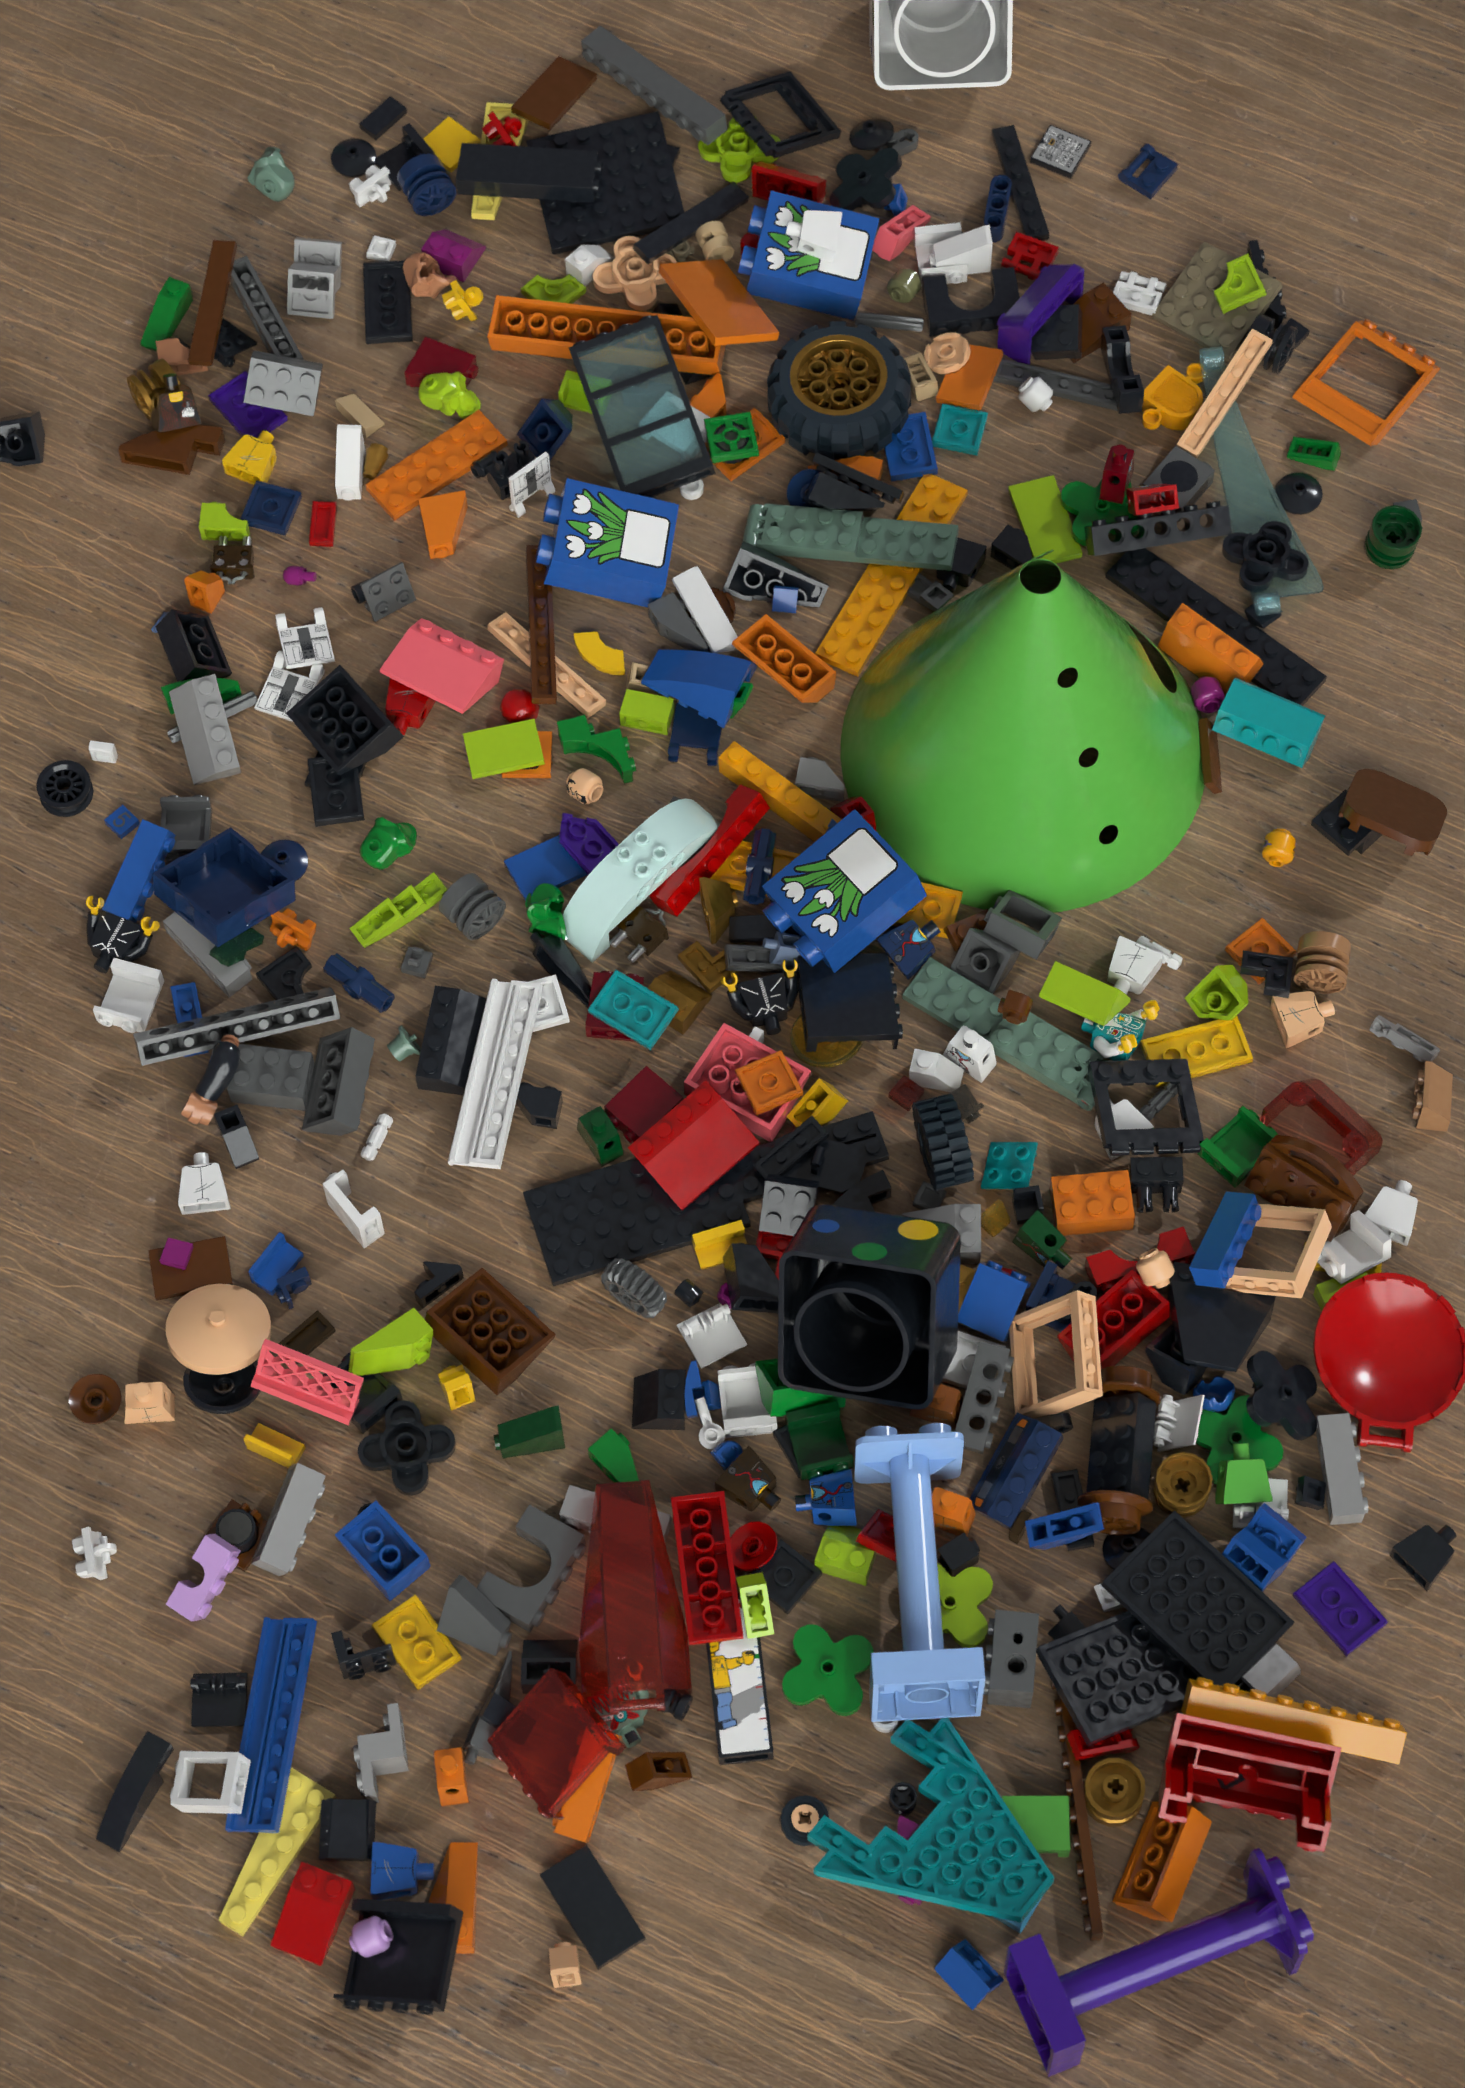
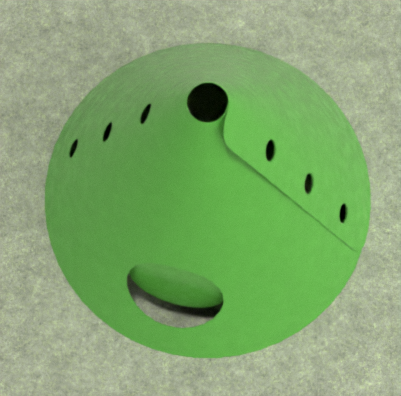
(979, 747)

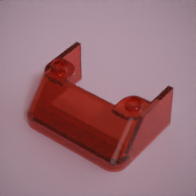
(1360, 1138)

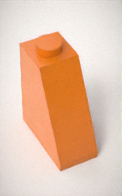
(443, 521)

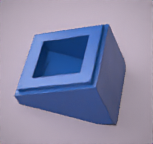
(711, 1393)

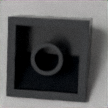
(659, 1400)

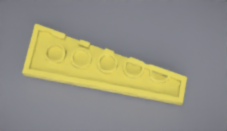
(487, 206)
(275, 1852)

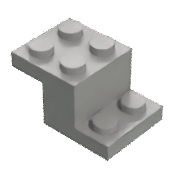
(314, 278)
(381, 1753)

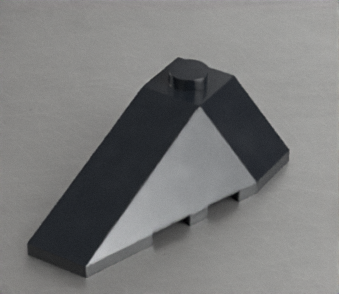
(758, 571)

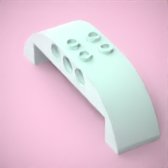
(634, 873)

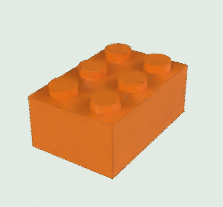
(1092, 1202)

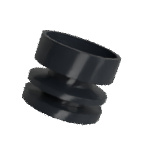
(1282, 345)

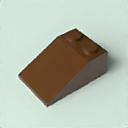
(1099, 310)

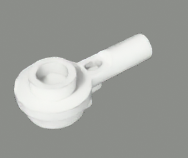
(710, 1433)

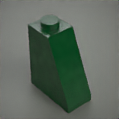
(531, 1433)

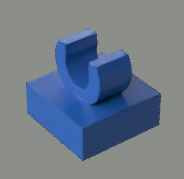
(899, 202)

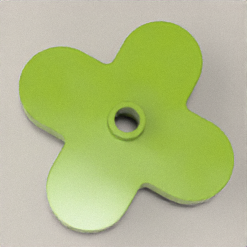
(735, 152)
(967, 1592)

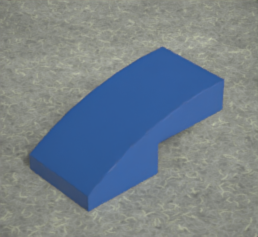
(693, 1382)

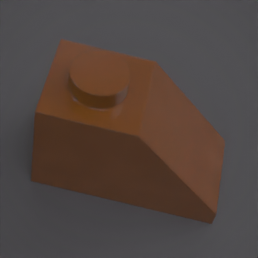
(657, 1770)

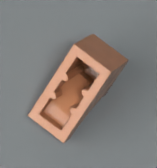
(177, 356)

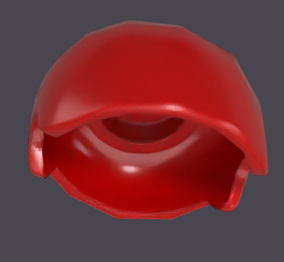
(518, 706)

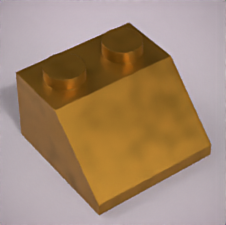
(684, 994)

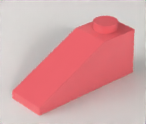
(898, 232)

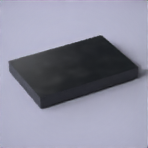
(334, 796)

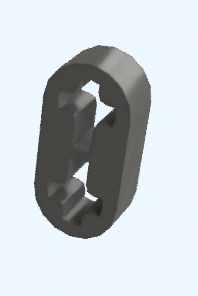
(900, 145)

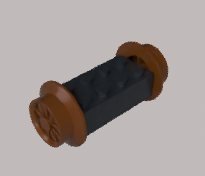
(1122, 1449)

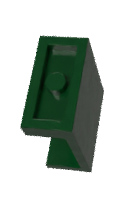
(818, 1440)

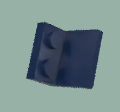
(1049, 1287)

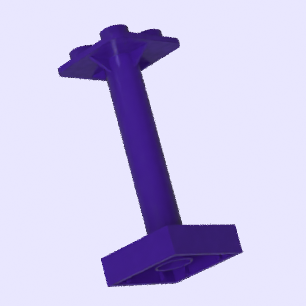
(1053, 2001)

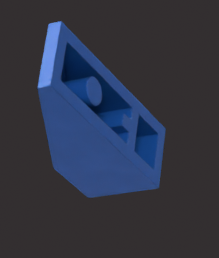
(1064, 1527)

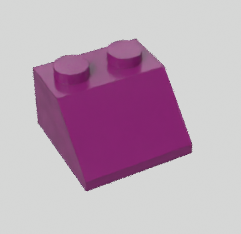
(453, 253)

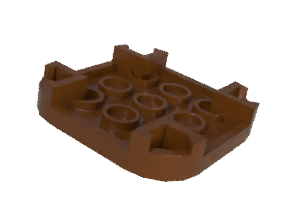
(1394, 810)

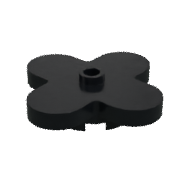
(866, 180)
(1265, 556)
(1281, 1395)
(406, 1429)

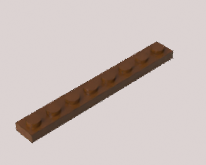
(540, 631)

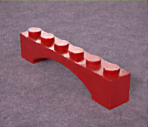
(743, 812)

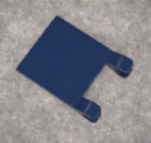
(694, 732)

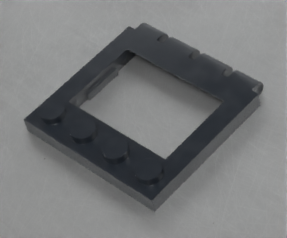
(801, 102)
(1144, 1140)

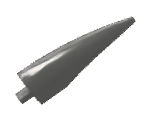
(480, 1731)

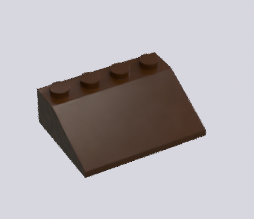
(488, 1330)

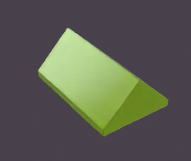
(1083, 994)

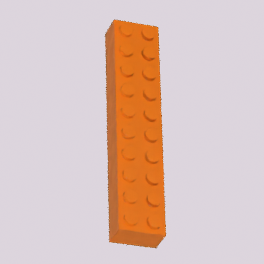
(553, 327)

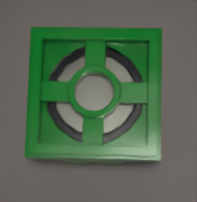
(733, 438)

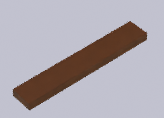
(212, 303)

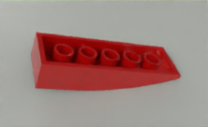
(706, 1568)

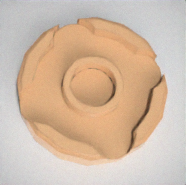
(947, 353)

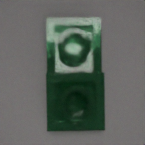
(235, 949)

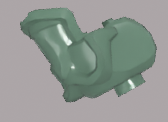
(272, 175)

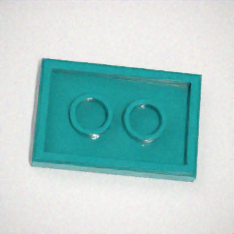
(633, 1009)

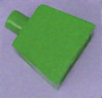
(1242, 1479)

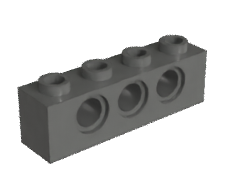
(986, 1356)

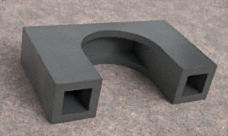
(563, 1545)

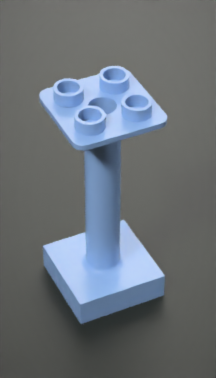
(923, 1677)

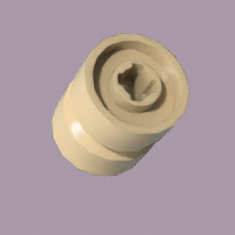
(714, 241)

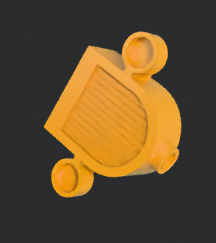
(1173, 398)

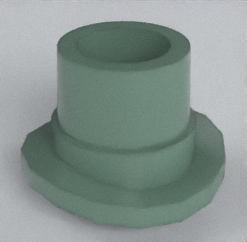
(403, 1045)

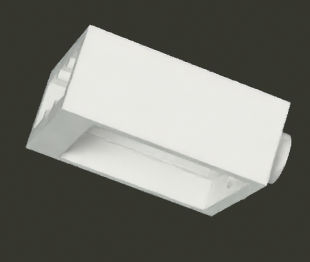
(233, 1785)

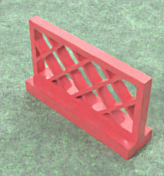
(297, 1388)

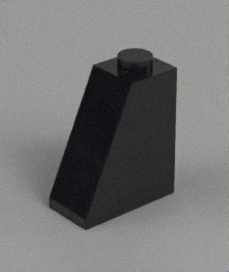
(750, 1280)

